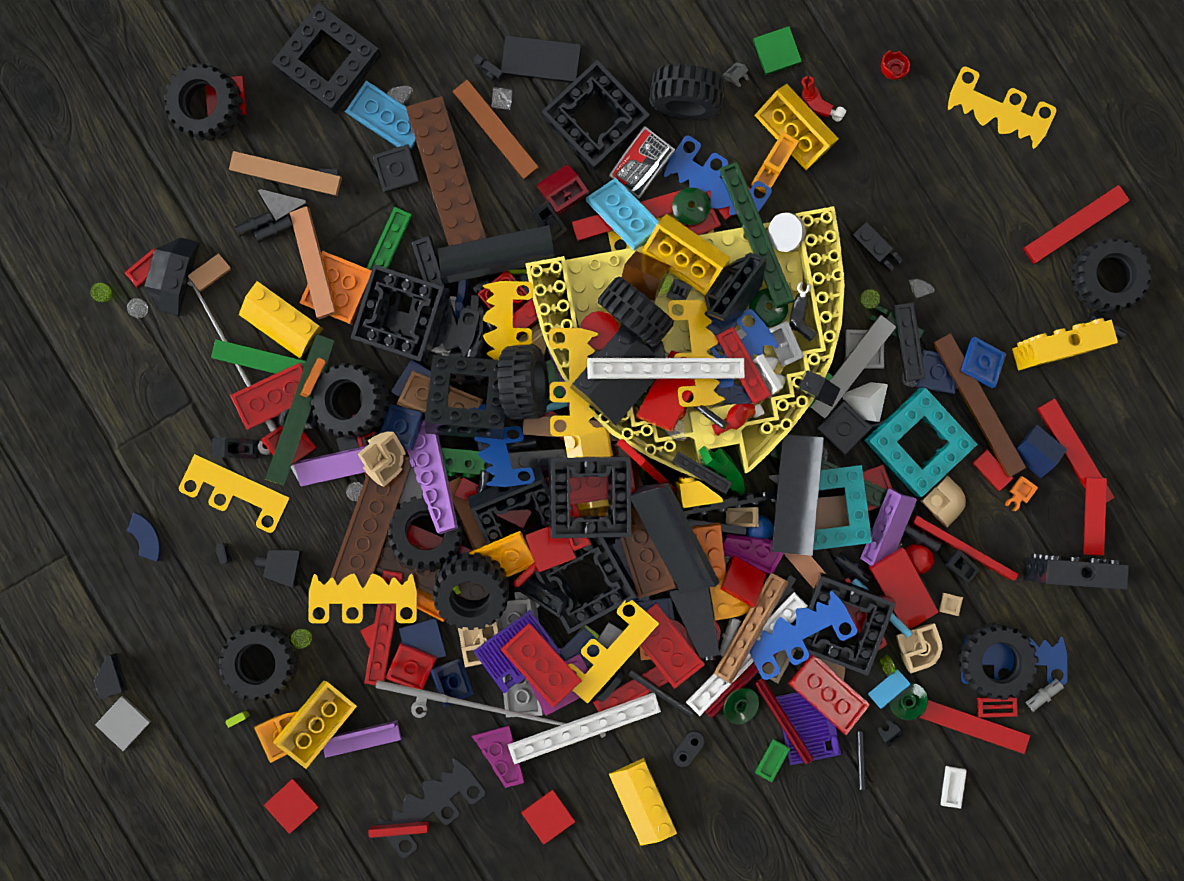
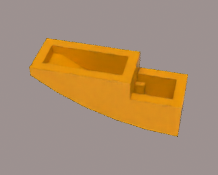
(775, 161)

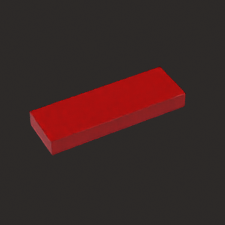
(399, 829)

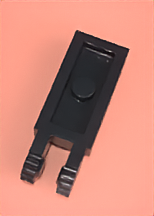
(876, 246)

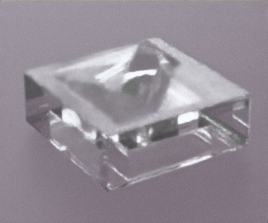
(502, 98)

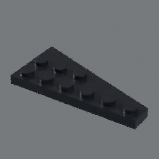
(734, 501)

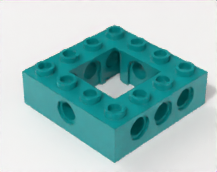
(885, 437)
(857, 512)

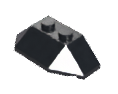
(169, 274)
(736, 287)

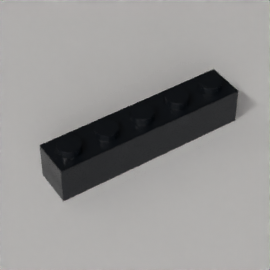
(701, 472)

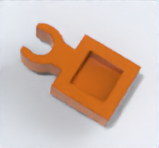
(1022, 491)

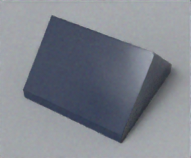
(1040, 451)
(452, 680)

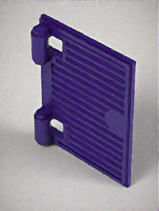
(497, 662)
(811, 727)

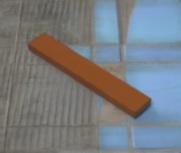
(495, 129)

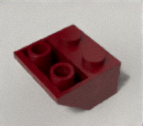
(563, 189)

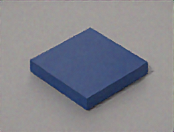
(983, 362)

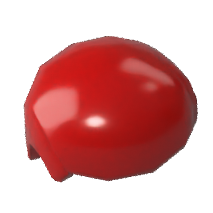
(895, 65)
(920, 557)

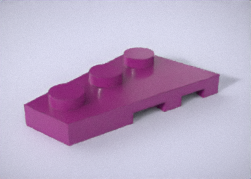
(753, 551)
(495, 748)

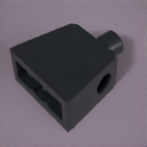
(281, 566)

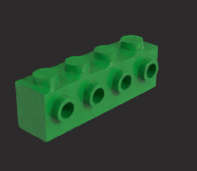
(463, 462)

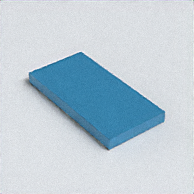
(382, 115)

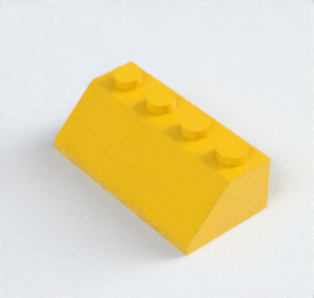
(791, 115)
(687, 254)
(279, 320)
(590, 445)
(694, 493)
(314, 724)
(643, 803)

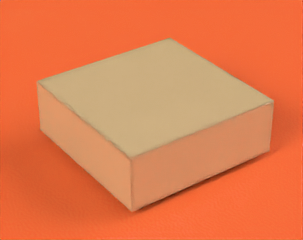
(950, 604)

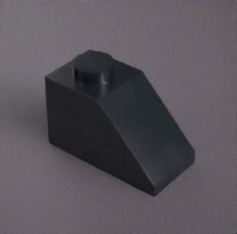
(818, 388)
(235, 448)
(109, 678)

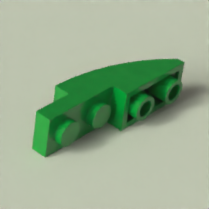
(724, 467)

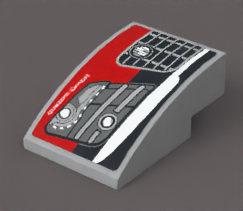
(642, 162)

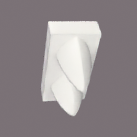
(765, 367)

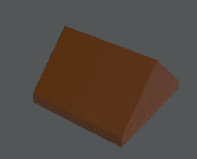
(645, 274)

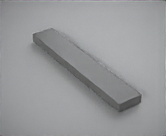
(857, 361)

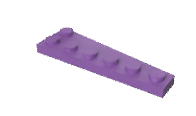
(433, 479)

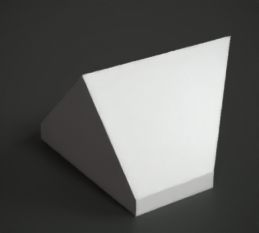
(867, 400)

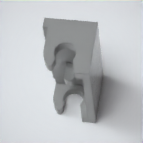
(788, 348)

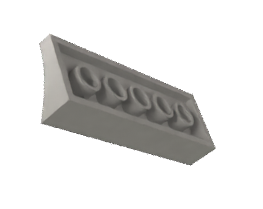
(520, 696)

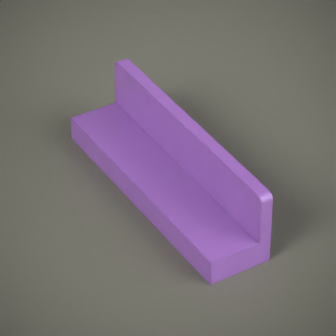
(329, 466)
(888, 526)
(362, 738)

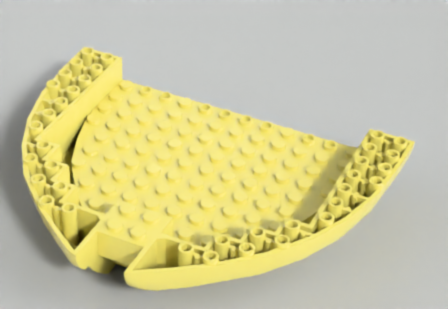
(570, 291)

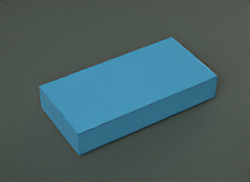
(889, 689)

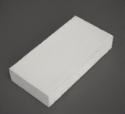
(953, 787)

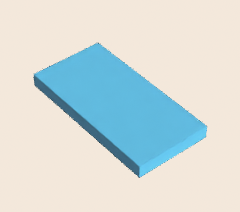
(623, 213)

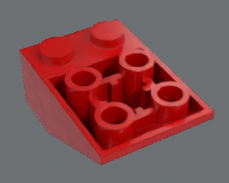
(523, 310)

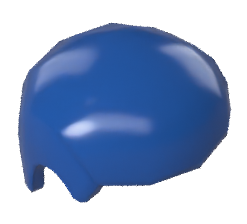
(764, 530)

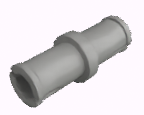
(728, 636)
(1044, 695)

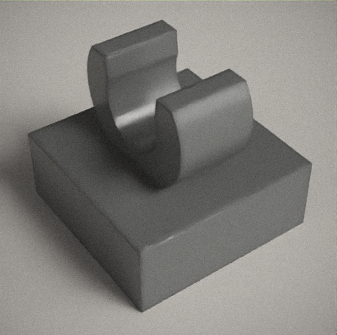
(735, 73)

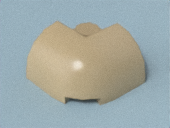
(383, 457)
(945, 501)
(472, 640)
(921, 648)

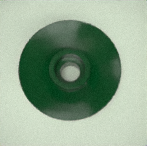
(688, 215)
(769, 317)
(915, 694)
(743, 711)

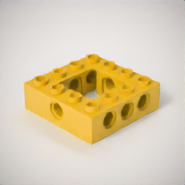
(1064, 344)

